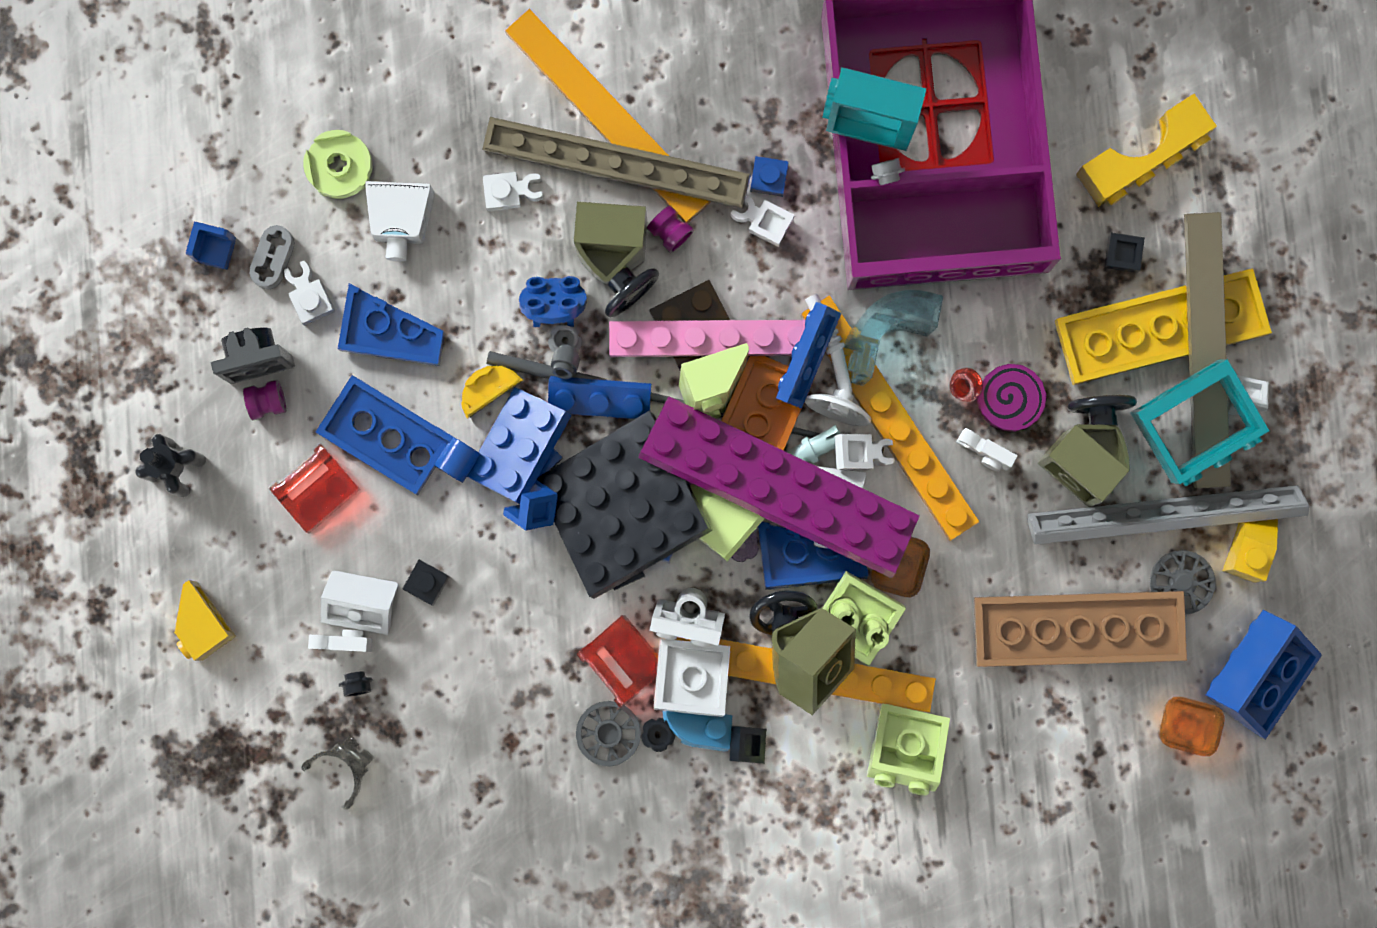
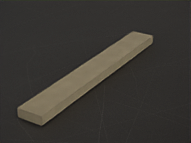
(616, 162)
(1206, 336)

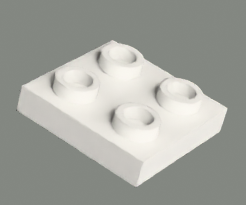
(700, 627)

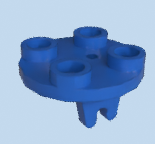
(552, 300)

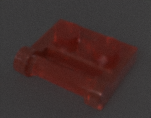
(319, 498)
(631, 654)

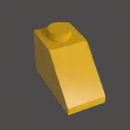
(1252, 550)
(199, 624)

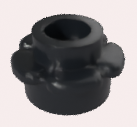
(356, 684)
(648, 736)

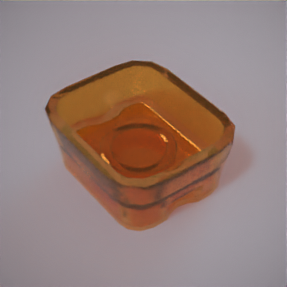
(909, 573)
(1191, 726)

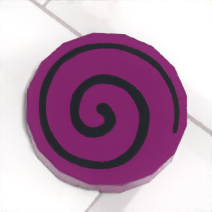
(1012, 397)

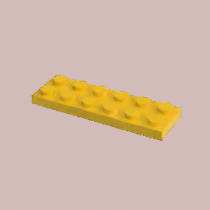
(1153, 329)

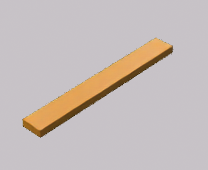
(591, 98)

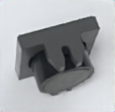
(251, 356)

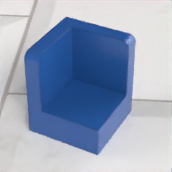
(210, 245)
(535, 509)

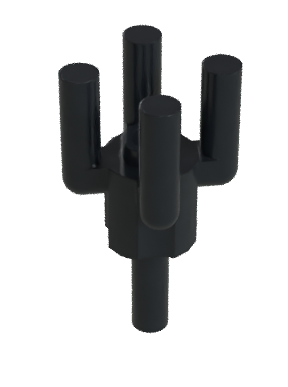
(167, 464)

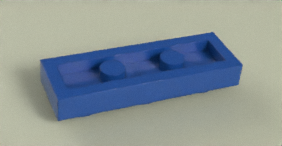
(808, 354)
(600, 397)

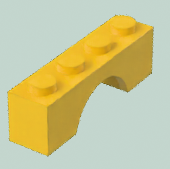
(1180, 128)

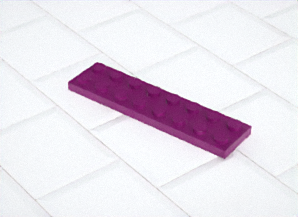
(779, 487)

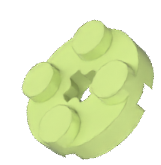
(322, 154)

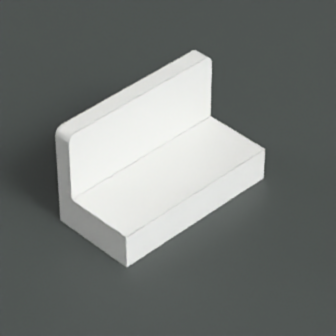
(358, 602)

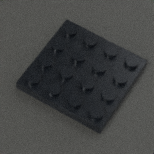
(620, 509)

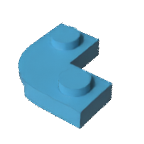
(701, 730)

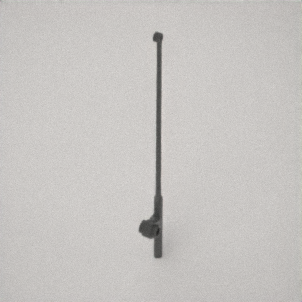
(565, 366)

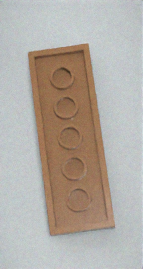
(1080, 629)

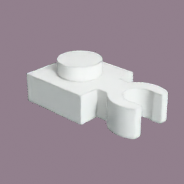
(504, 190)
(767, 222)
(310, 297)
(859, 452)
(993, 455)
(349, 641)

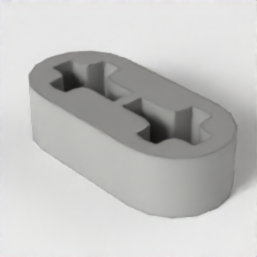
(264, 255)

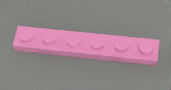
(702, 337)

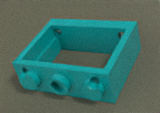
(873, 108)
(1221, 452)

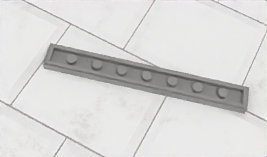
(1167, 514)

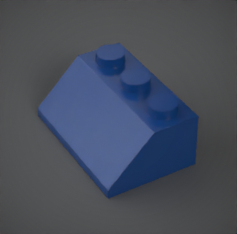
(1264, 673)

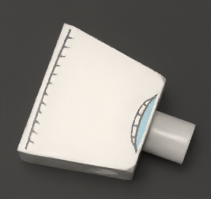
(398, 214)

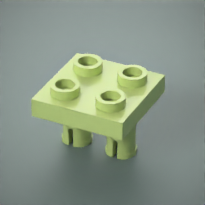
(867, 611)

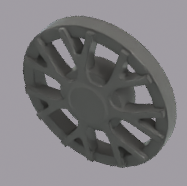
(1184, 579)
(608, 734)

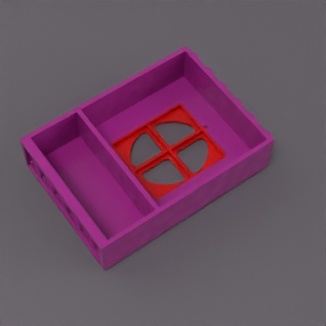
(958, 215)

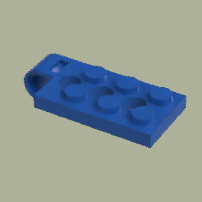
(445, 450)

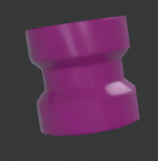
(670, 229)
(264, 400)

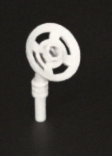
(840, 404)

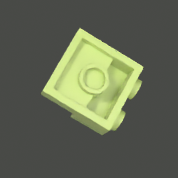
(908, 749)

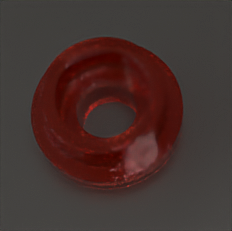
(960, 390)

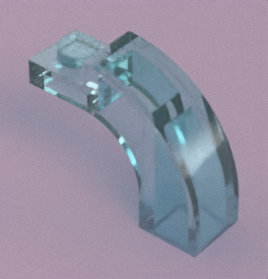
(899, 311)

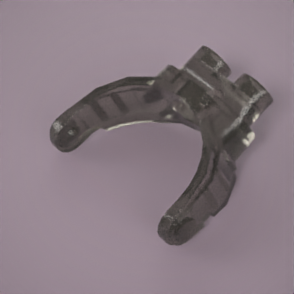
(353, 757)

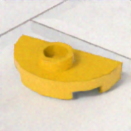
(487, 386)

